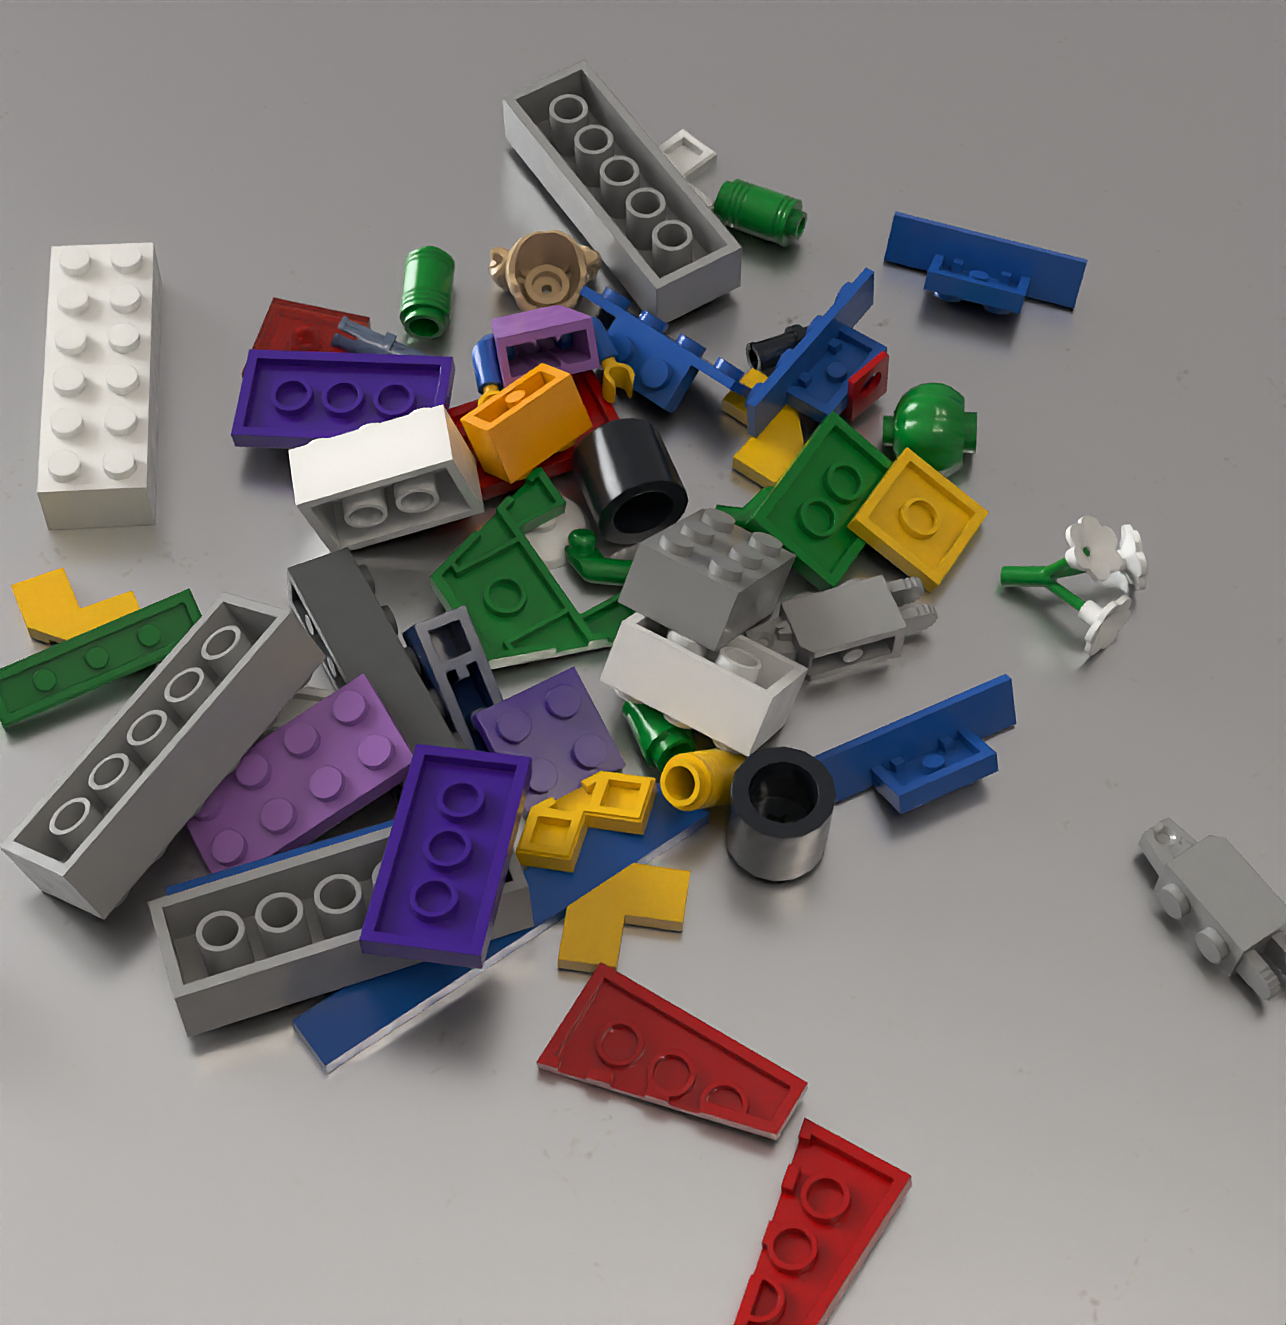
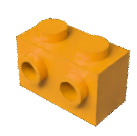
(527, 423)

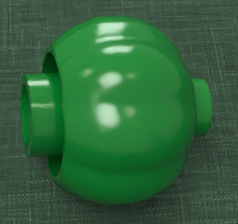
(933, 426)

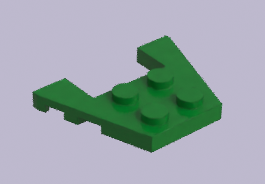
(511, 592)

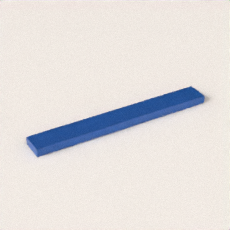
(375, 1007)

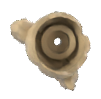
(543, 263)

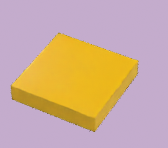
(918, 519)

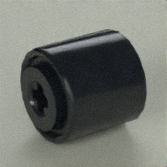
(629, 480)
(779, 813)

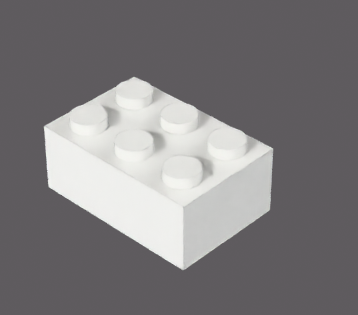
(386, 480)
(728, 694)

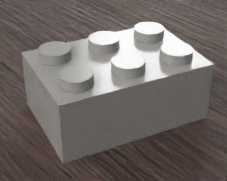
(707, 578)

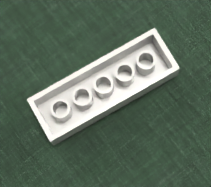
(101, 387)

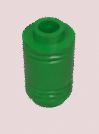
(760, 212)
(427, 292)

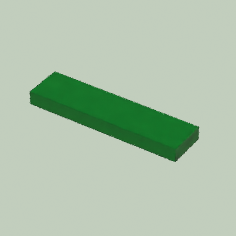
(95, 658)

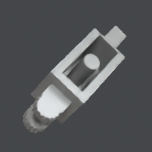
(846, 625)
(1220, 903)

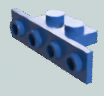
(983, 266)
(660, 364)
(818, 369)
(927, 750)

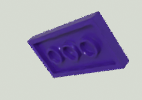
(317, 395)
(447, 856)

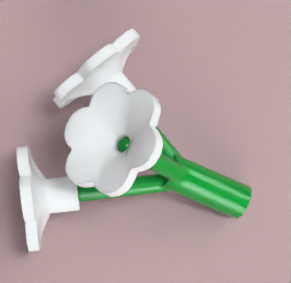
(1092, 553)

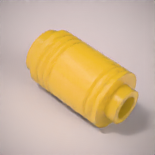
(699, 778)

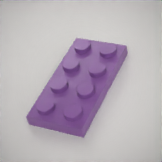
(303, 779)

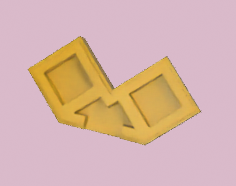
(770, 453)
(54, 613)
(559, 826)
(633, 896)

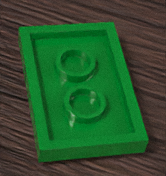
(819, 499)

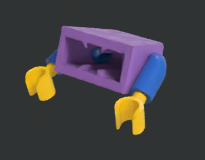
(550, 337)

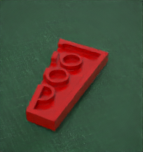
(663, 1055)
(822, 1229)

